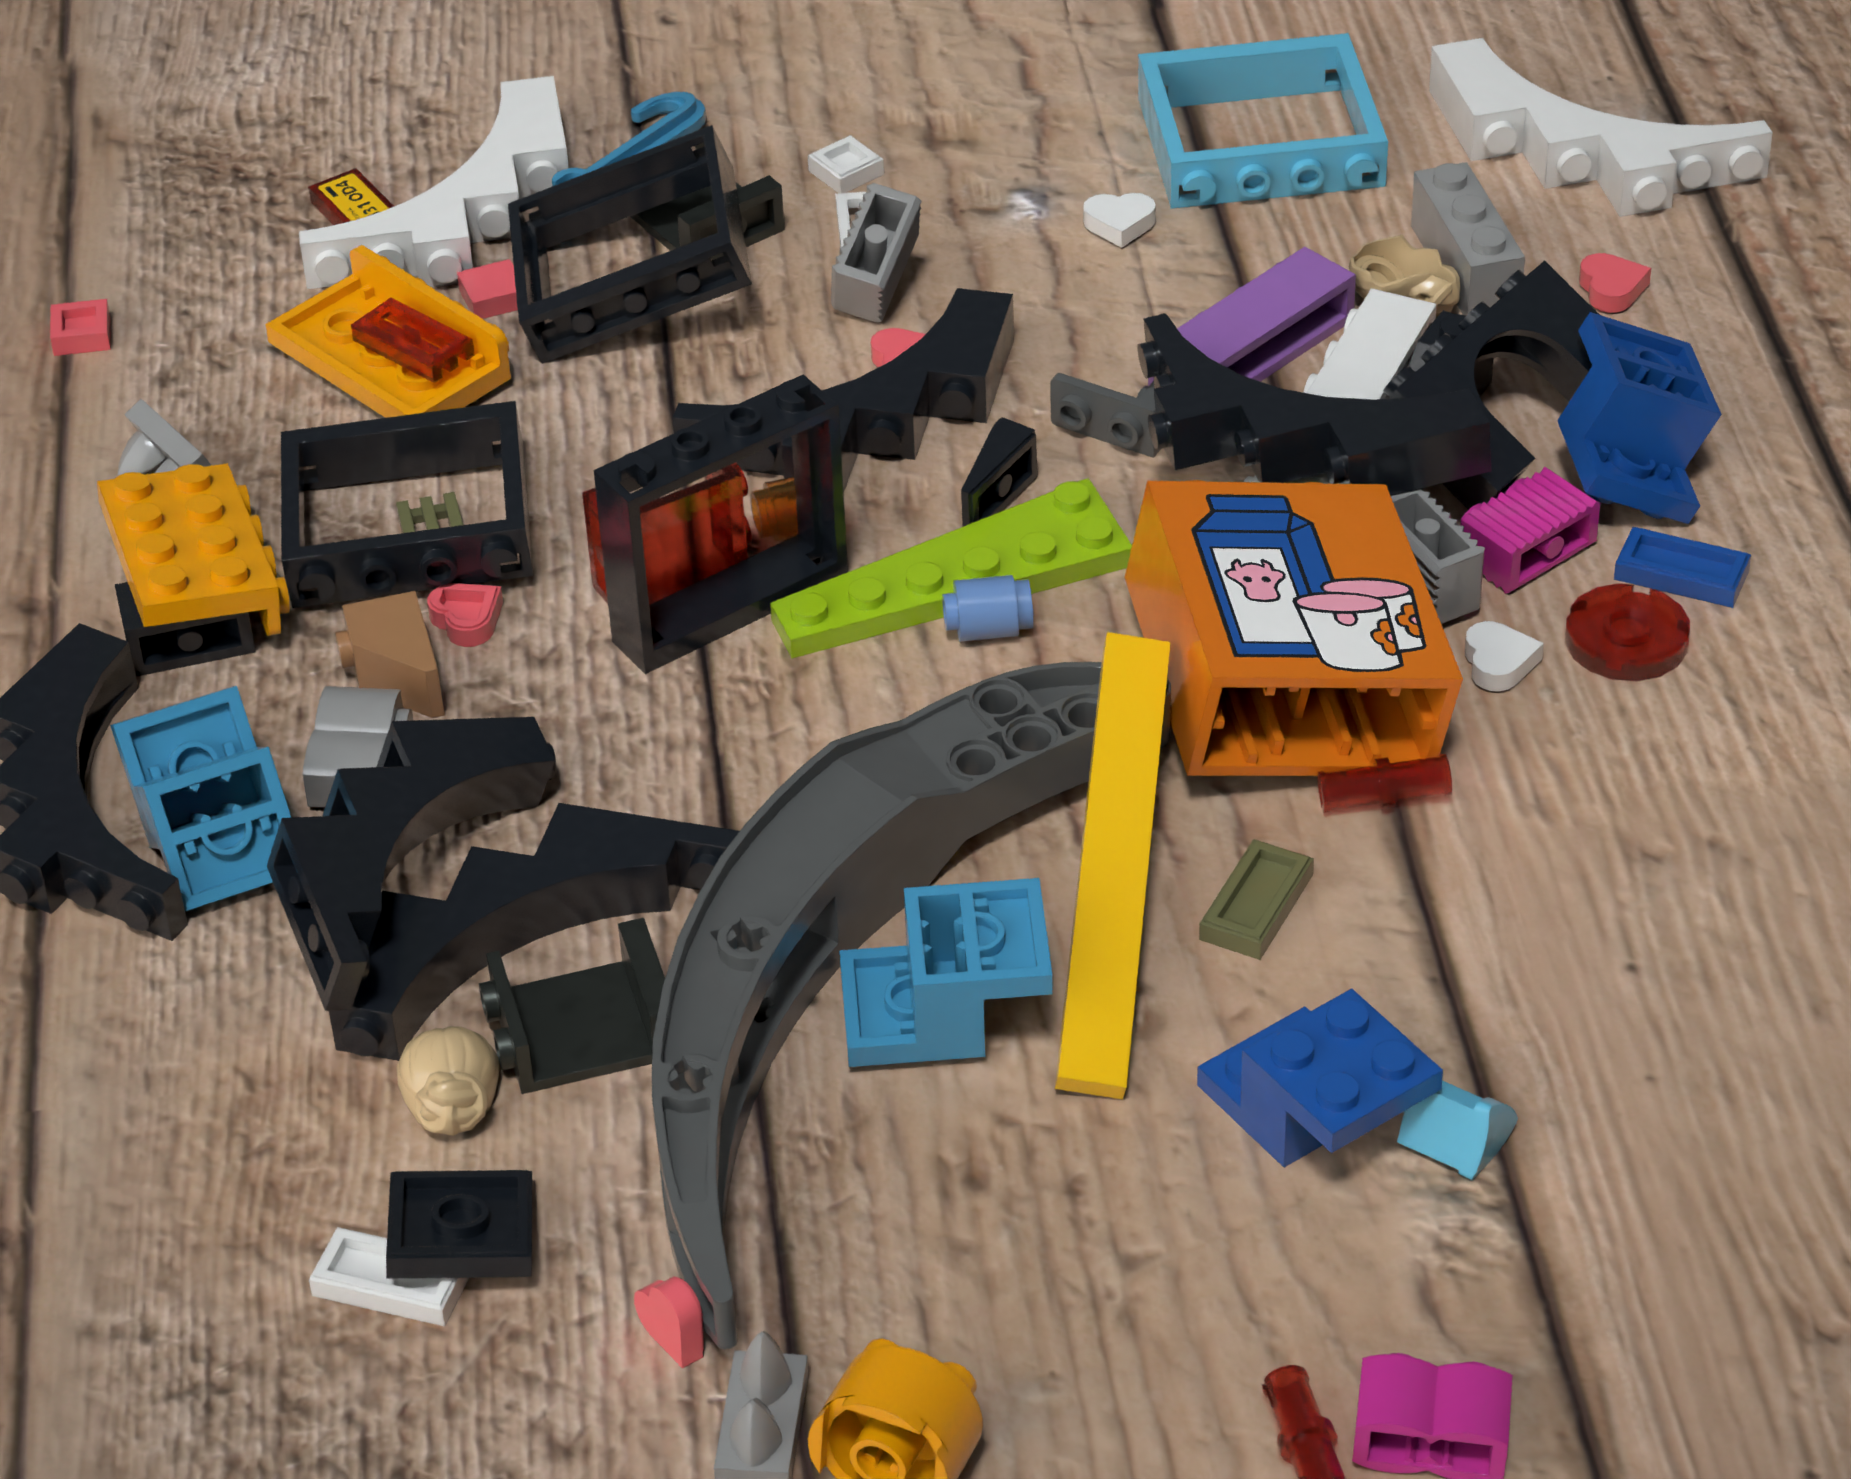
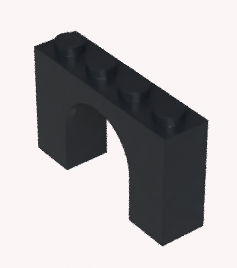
(1530, 323)

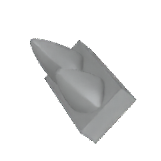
(155, 444)
(762, 1413)

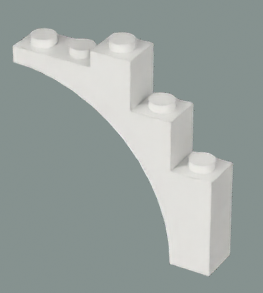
(1568, 144)
(435, 229)

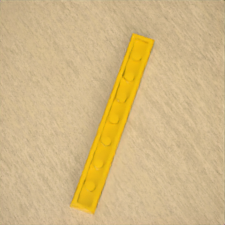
(1113, 868)

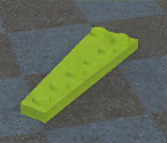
(1044, 540)

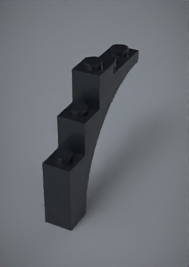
(887, 410)
(1291, 435)
(52, 834)

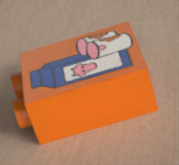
(1290, 627)

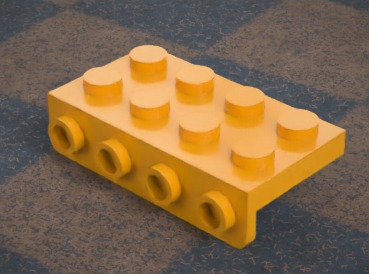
(322, 340)
(192, 546)

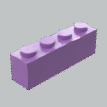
(1275, 315)

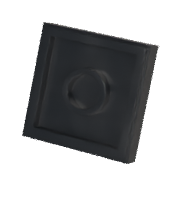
(459, 1224)

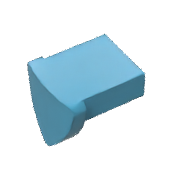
(1458, 1128)

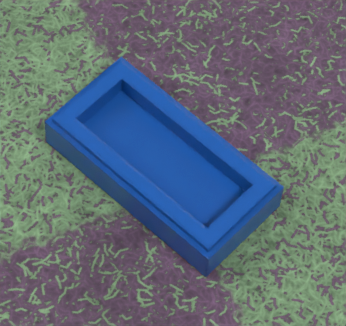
(1682, 566)

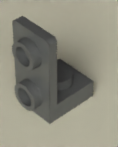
(1103, 413)

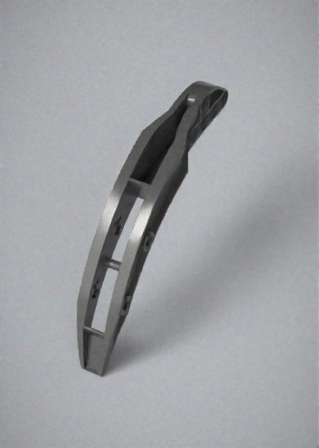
(821, 877)

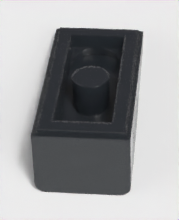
(1000, 471)

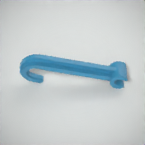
(684, 117)

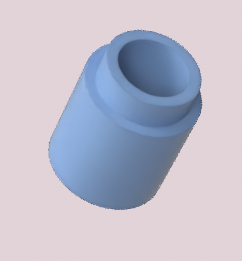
(988, 608)

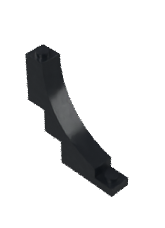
(424, 782)
(584, 871)

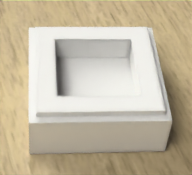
(845, 165)

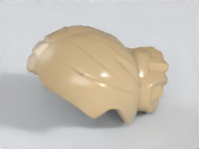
(1405, 271)
(448, 1078)

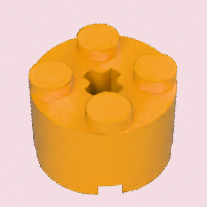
(897, 1417)

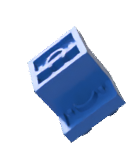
(1638, 419)
(1319, 1078)

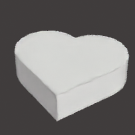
(1120, 217)
(1500, 655)

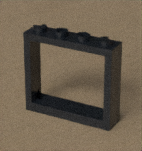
(646, 289)
(396, 450)
(748, 587)

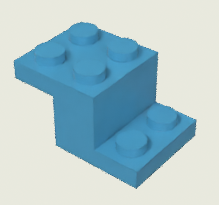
(204, 794)
(958, 951)

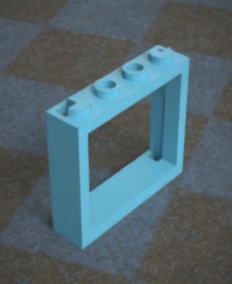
(1257, 73)

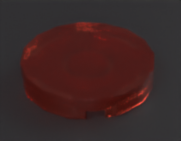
(1627, 632)

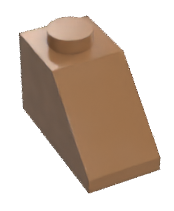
(392, 650)

